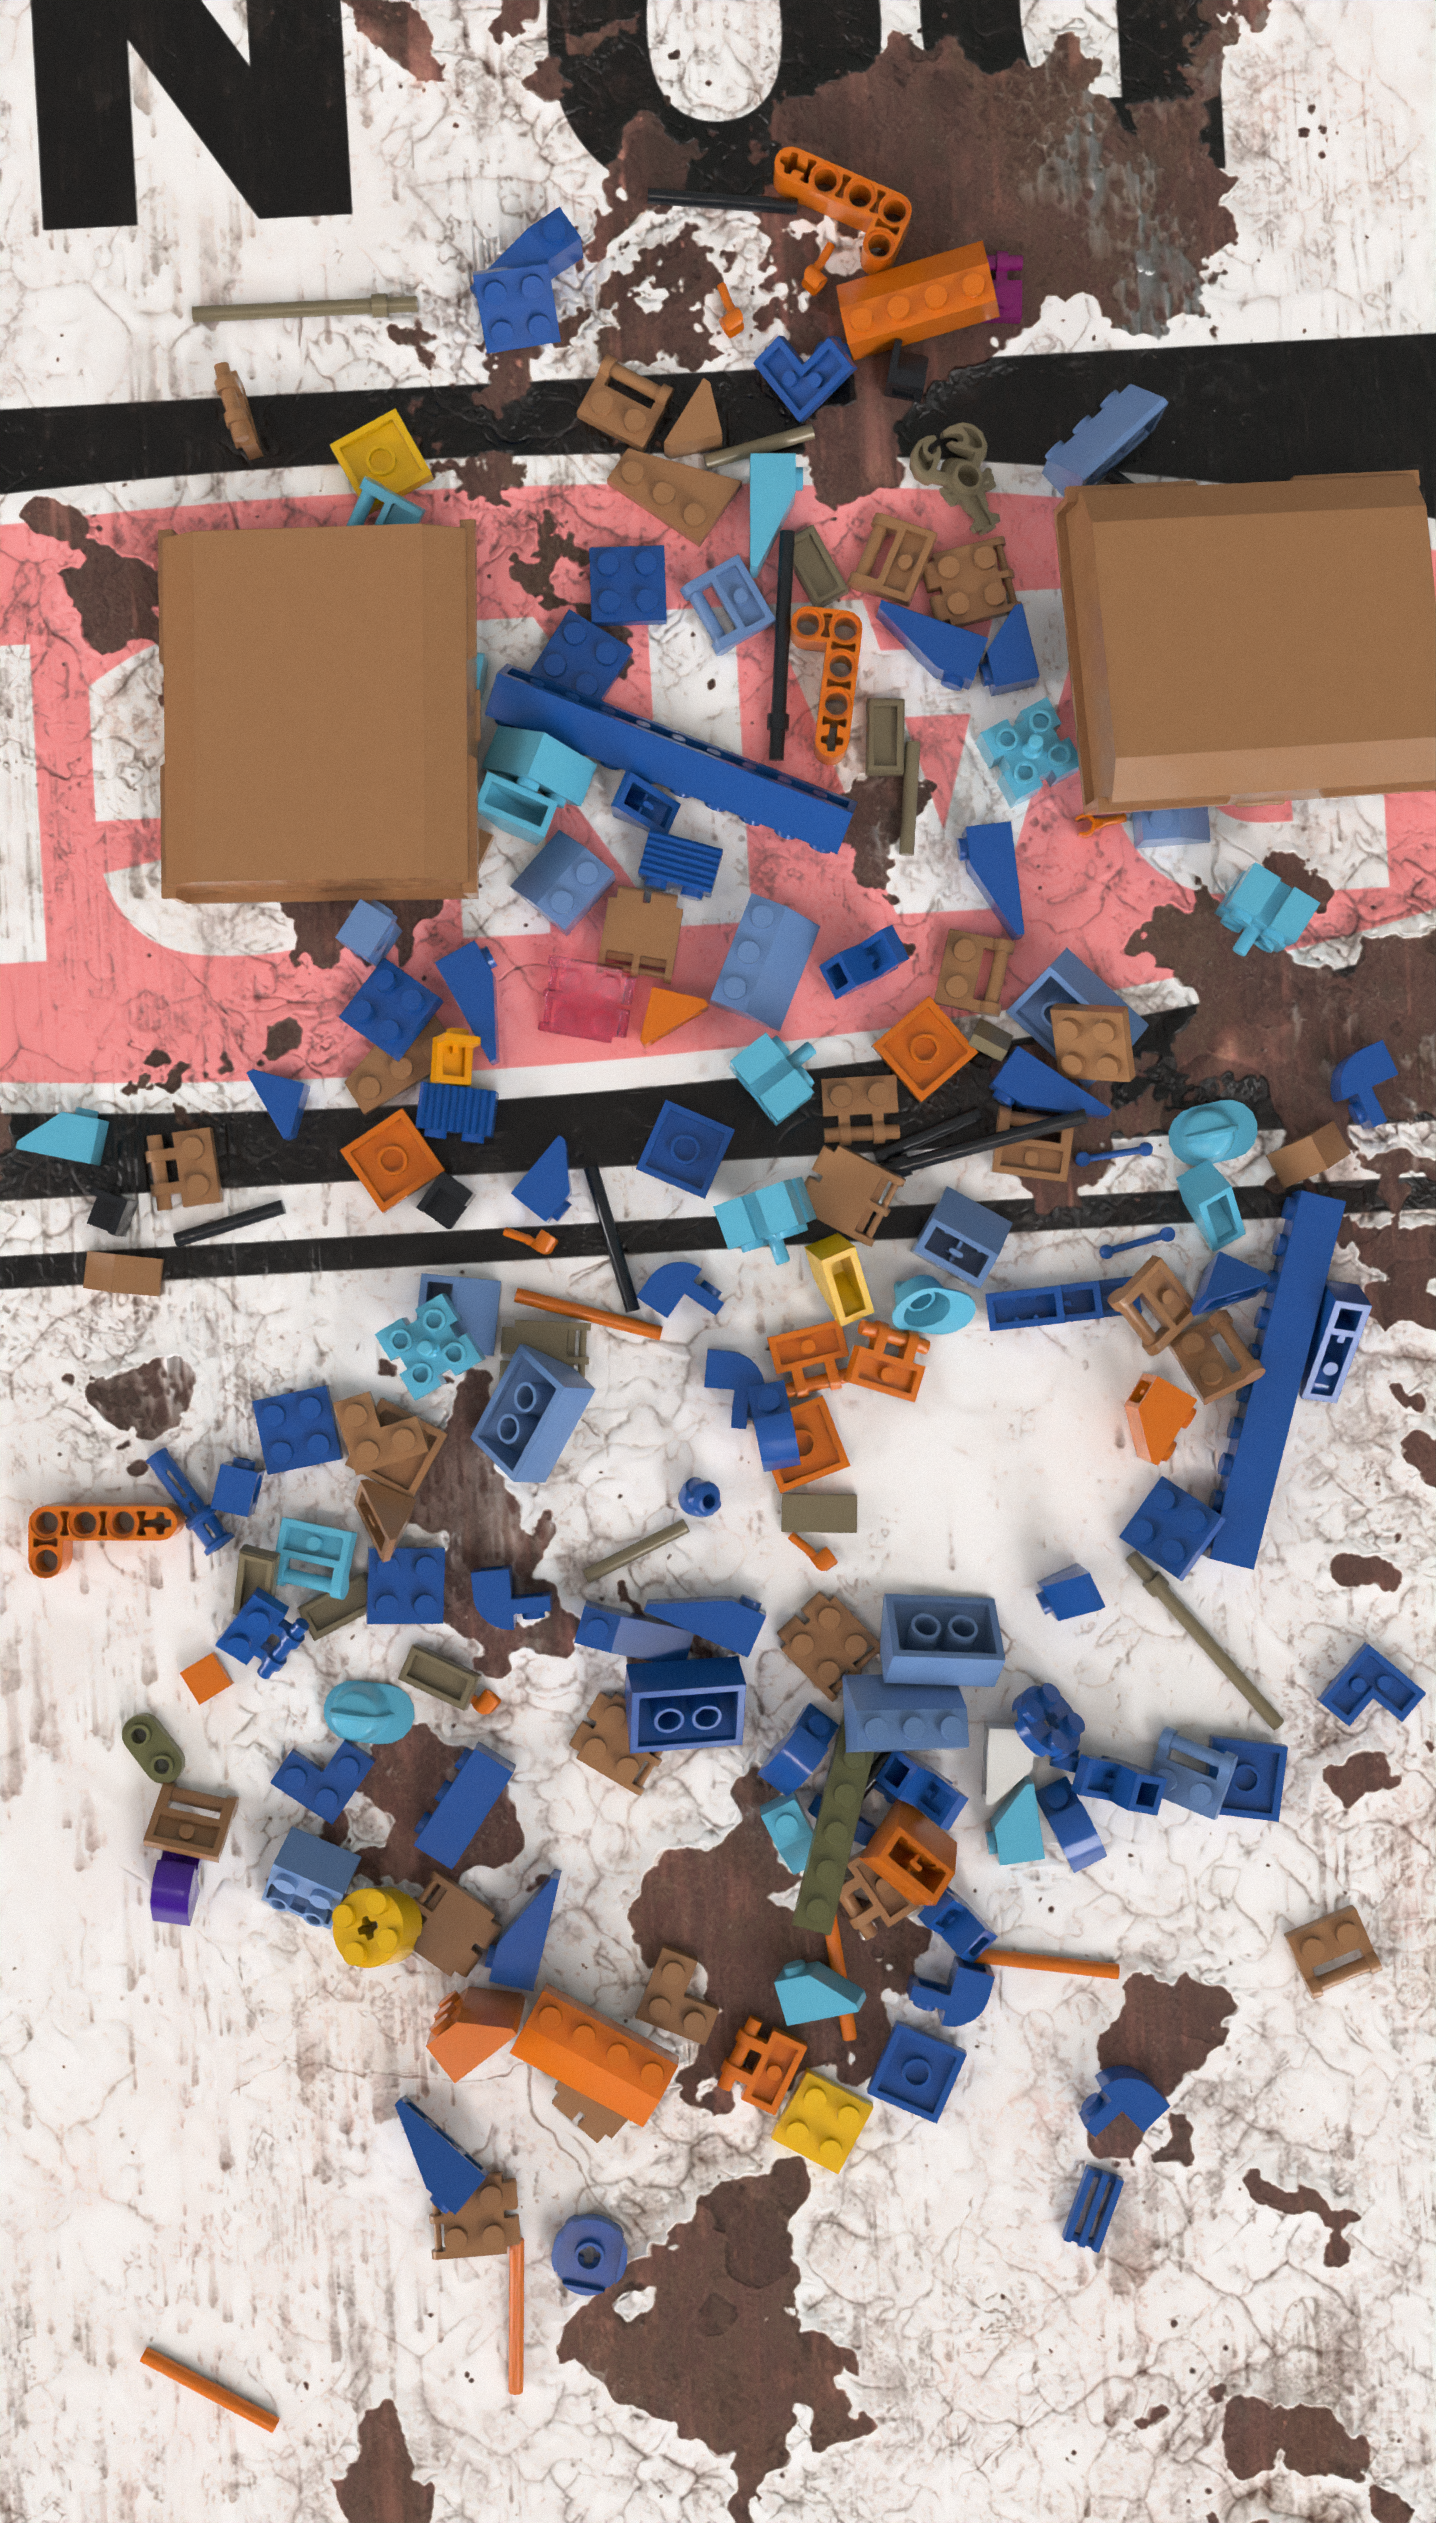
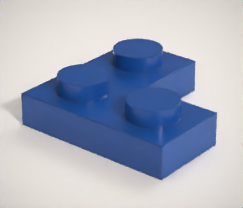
(800, 383)
(1368, 1678)
(325, 1789)

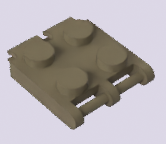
(548, 1337)

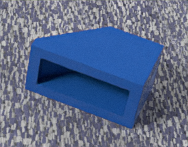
(1010, 657)
(547, 1183)
(1069, 1593)

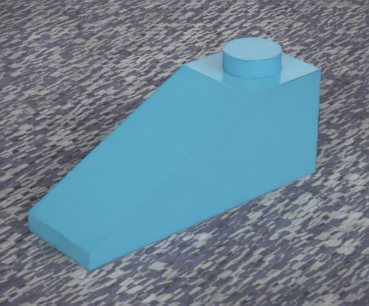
(772, 496)

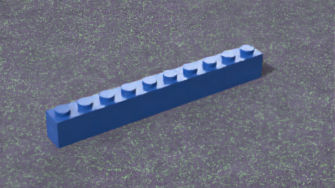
(672, 759)
(1268, 1403)

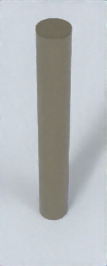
(761, 445)
(909, 798)
(636, 1550)

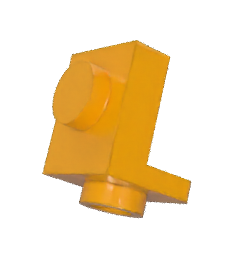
(453, 1057)

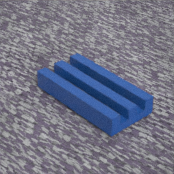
(1083, 2238)

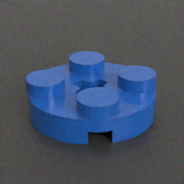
(1047, 1704)
(570, 2265)

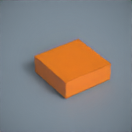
(206, 1677)

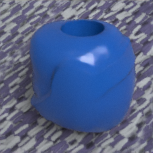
(699, 1497)

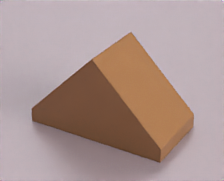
(697, 426)
(1308, 1155)
(123, 1273)
(383, 1514)

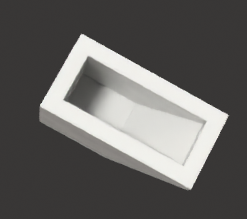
(1004, 1760)

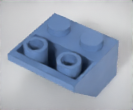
(962, 1238)
(474, 1300)
(310, 1877)

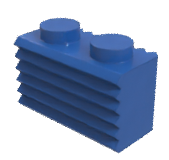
(680, 865)
(457, 1111)

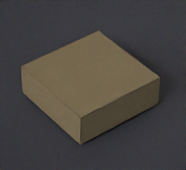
(990, 1040)

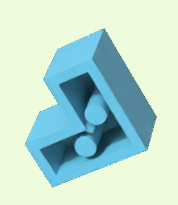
(540, 764)

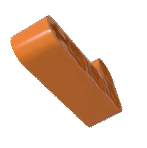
(837, 202)
(832, 687)
(106, 1529)

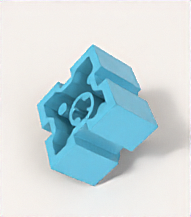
(1028, 752)
(1266, 910)
(775, 1076)
(766, 1217)
(430, 1346)

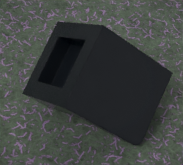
(906, 374)
(446, 1200)
(112, 1212)

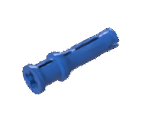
(161, 1463)

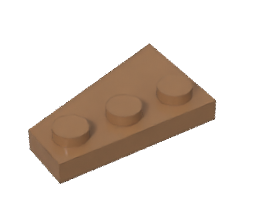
(674, 492)
(383, 1078)

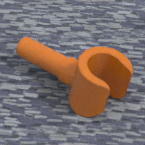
(813, 278)
(731, 322)
(1098, 823)
(542, 1243)
(822, 1560)
(486, 1702)

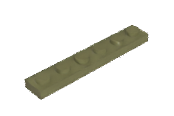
(832, 1837)

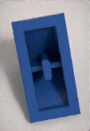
(643, 805)
(283, 1100)
(1227, 1283)

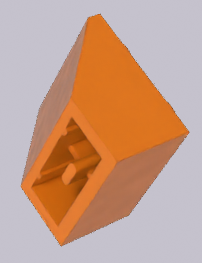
(1155, 1416)
(912, 1854)

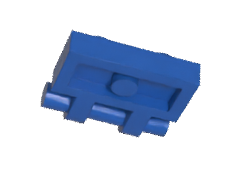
(254, 1624)

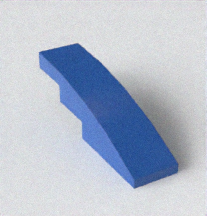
(1053, 1304)

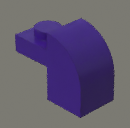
(175, 1888)

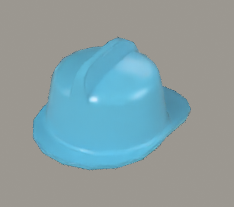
(1213, 1132)
(929, 1307)
(368, 1712)

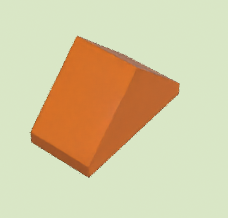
(667, 1013)

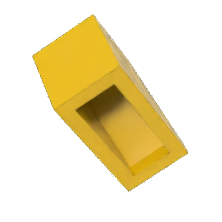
(840, 1278)

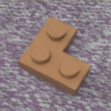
(370, 1442)
(668, 2004)

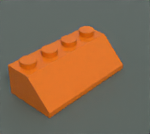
(917, 300)
(595, 2055)

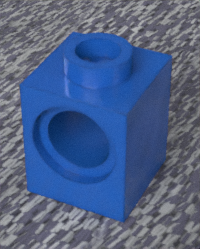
(238, 1487)

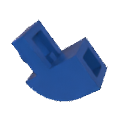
(864, 962)
(1355, 1078)
(674, 1280)
(733, 1372)
(774, 1426)
(496, 1598)
(799, 1751)
(1120, 1783)
(922, 1787)
(1070, 1824)
(958, 1925)
(960, 1998)
(1125, 2091)

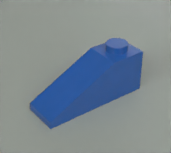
(548, 239)
(939, 647)
(993, 869)
(475, 991)
(1036, 1086)
(1334, 1341)
(719, 1619)
(631, 1634)
(521, 1943)
(443, 2164)

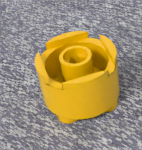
(357, 1930)

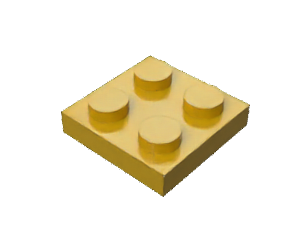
(383, 453)
(822, 2120)

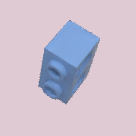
(370, 931)

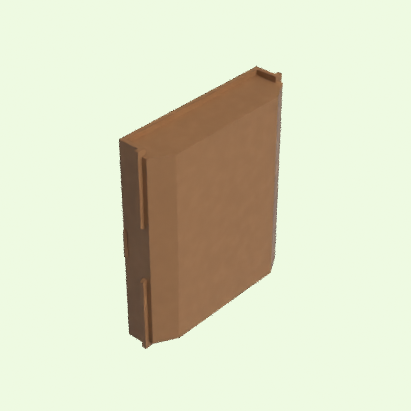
(1249, 640)
(319, 714)

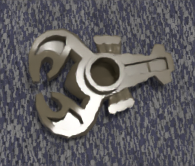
(960, 478)

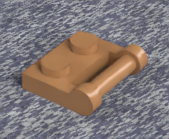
(620, 414)
(903, 564)
(961, 969)
(1031, 1157)
(1162, 1296)
(1204, 1363)
(190, 1832)
(1326, 1940)

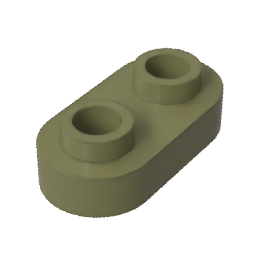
(156, 1746)

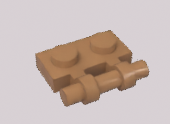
(238, 412)
(860, 1097)
(196, 1168)
(884, 1899)

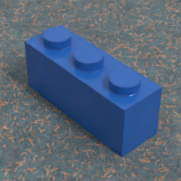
(463, 1804)

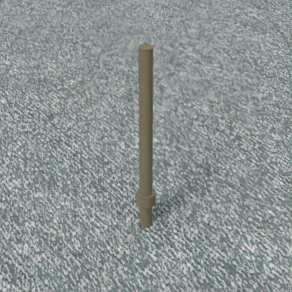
(378, 305)
(1157, 1586)

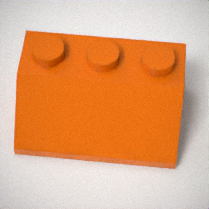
(473, 2027)

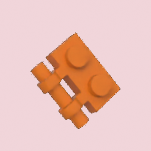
(806, 1348)
(883, 1372)
(773, 2070)

